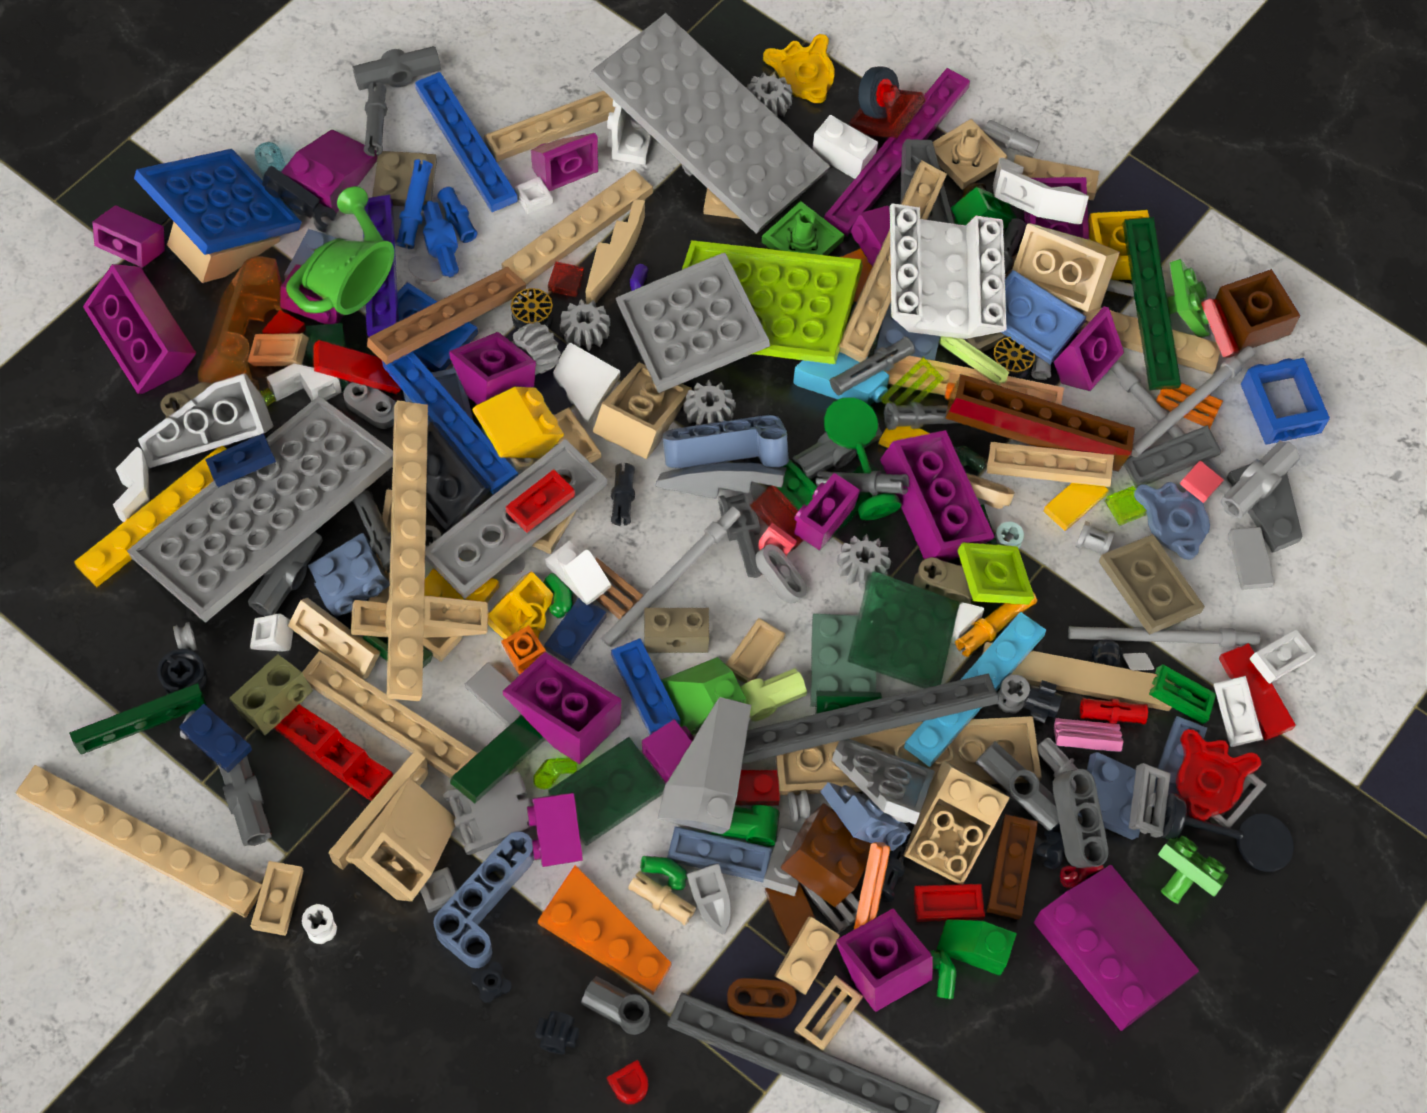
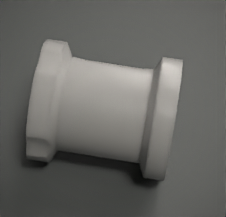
(1095, 539)
(1013, 694)

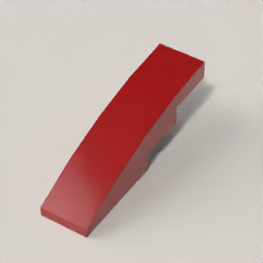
(334, 752)

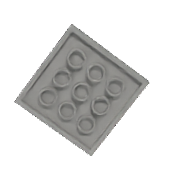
(692, 322)

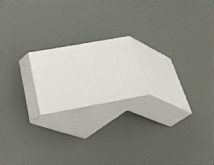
(298, 377)
(135, 476)

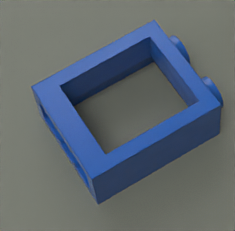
(1292, 426)

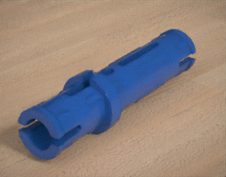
(411, 216)

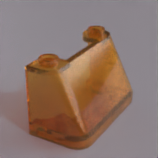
(247, 297)

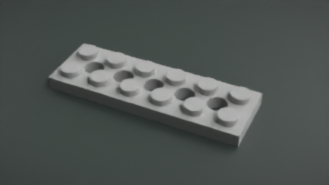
(492, 516)

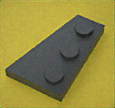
(1274, 514)

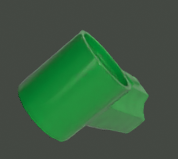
(755, 825)

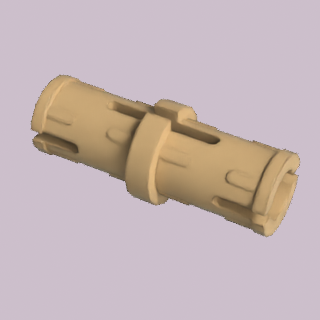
(662, 898)

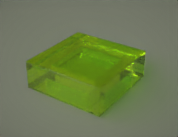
(1125, 506)

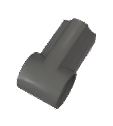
(615, 1003)

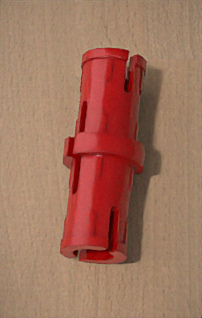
(1113, 711)

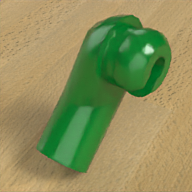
(562, 596)
(665, 866)
(946, 972)

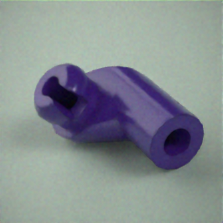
(638, 276)

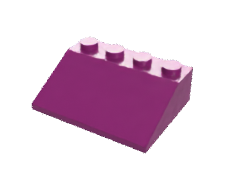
(1115, 946)

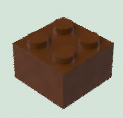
(1258, 309)
(827, 856)

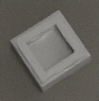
(438, 889)

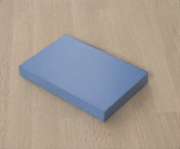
(1038, 318)

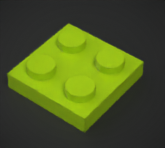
(995, 573)

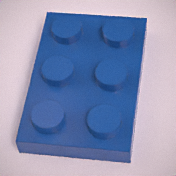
(435, 353)

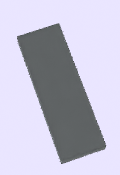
(1172, 456)

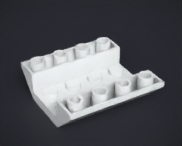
(947, 275)

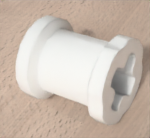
(323, 932)

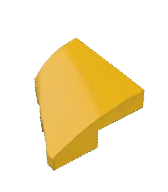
(521, 606)

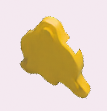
(804, 68)

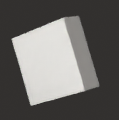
(533, 195)

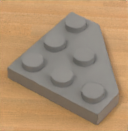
(889, 781)

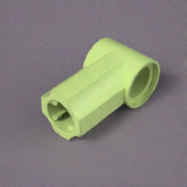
(773, 693)

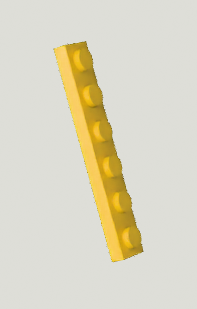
(111, 552)

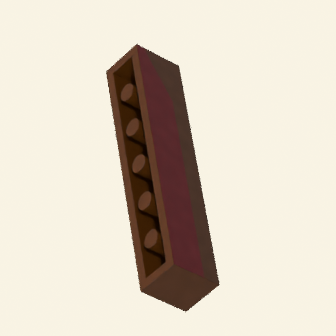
(1036, 420)

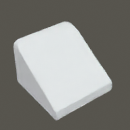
(965, 619)
(271, 633)

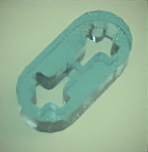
(274, 151)

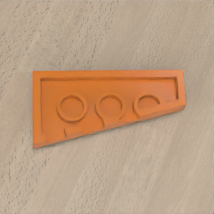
(599, 929)

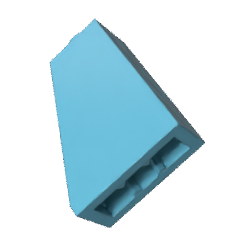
(816, 377)

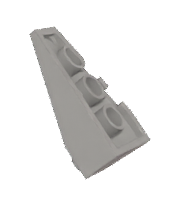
(216, 417)
(708, 776)

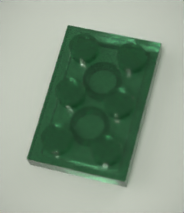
(611, 789)

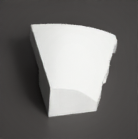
(585, 380)

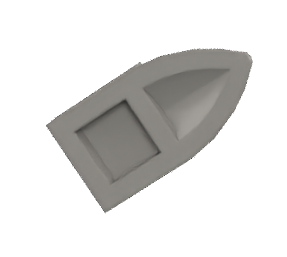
(711, 896)

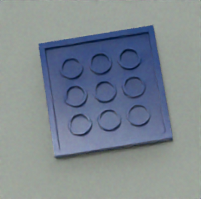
(217, 201)

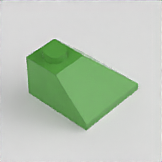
(698, 689)

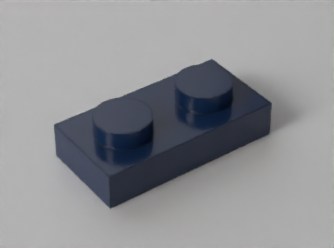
(240, 460)
(575, 631)
(215, 738)

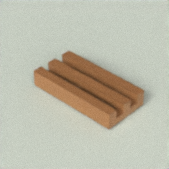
(623, 586)

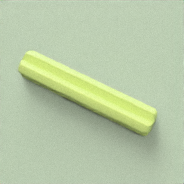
(975, 359)

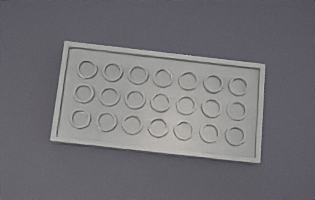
(710, 122)
(245, 527)

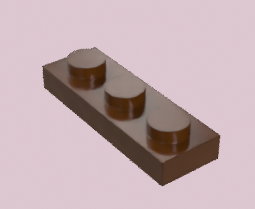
(1012, 867)

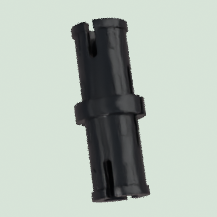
(622, 494)

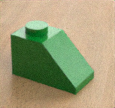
(982, 204)
(977, 944)

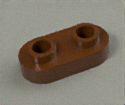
(761, 995)

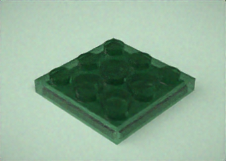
(903, 631)

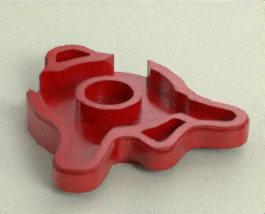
(1210, 777)

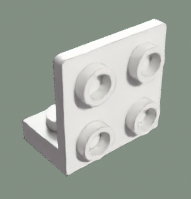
(627, 137)

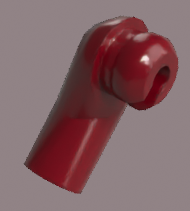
(1072, 876)

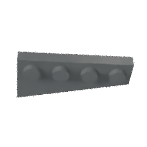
(912, 154)

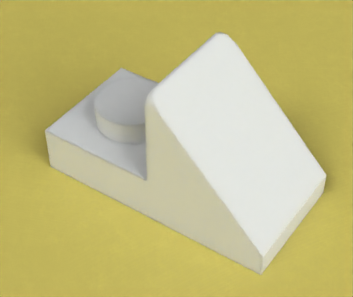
(579, 572)

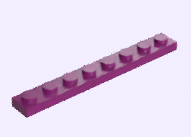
(888, 160)

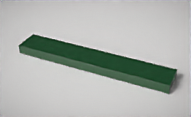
(1151, 304)

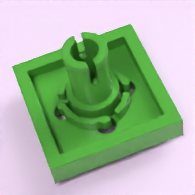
(808, 233)
(1188, 298)
(1190, 868)

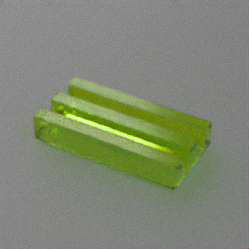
(930, 371)

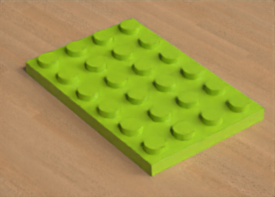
(796, 296)

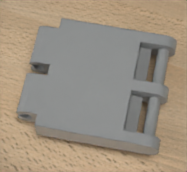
(493, 815)

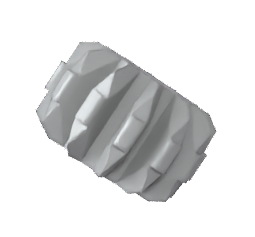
(772, 92)
(585, 324)
(539, 345)
(702, 397)
(858, 550)

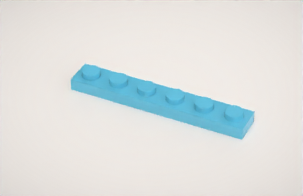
(999, 661)

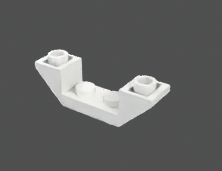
(1035, 197)

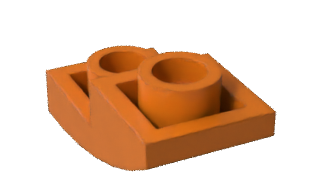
(523, 648)

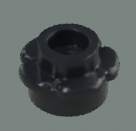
(1106, 653)

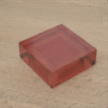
(565, 279)

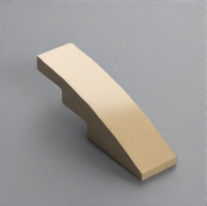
(612, 257)
(441, 617)

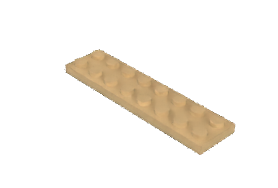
(814, 767)

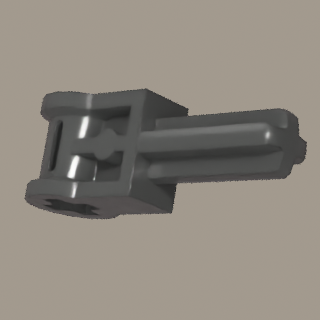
(743, 529)

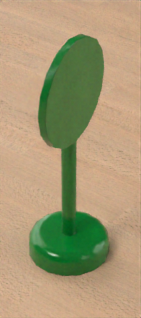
(852, 426)

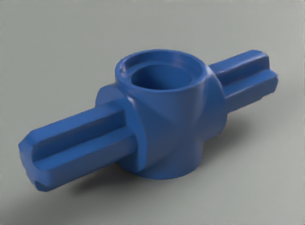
(440, 239)

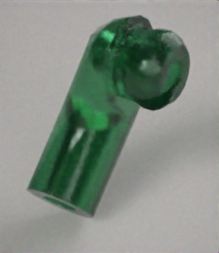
(971, 458)

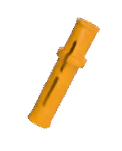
(986, 629)

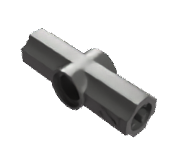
(397, 67)
(826, 455)
(284, 577)
(1005, 770)
(246, 802)

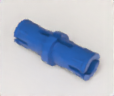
(457, 214)

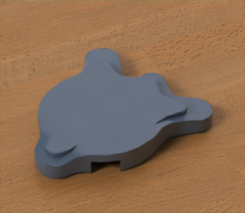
(1175, 518)

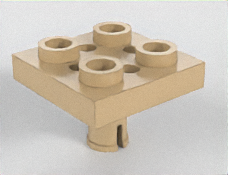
(968, 146)

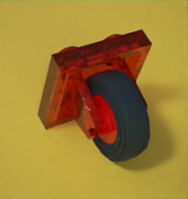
(883, 106)

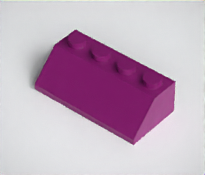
(138, 328)
(939, 495)

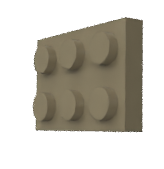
(1151, 584)

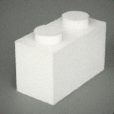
(843, 146)

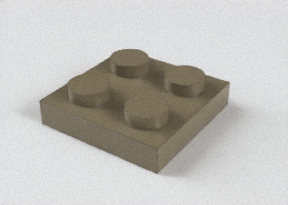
(395, 173)

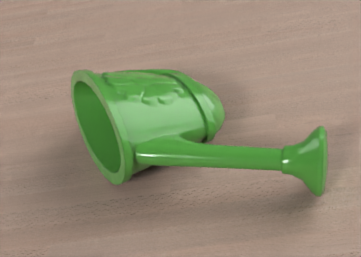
(344, 270)

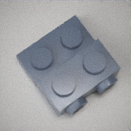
(348, 575)
(864, 817)

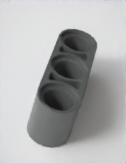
(1092, 830)

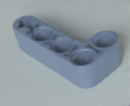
(728, 441)
(491, 894)

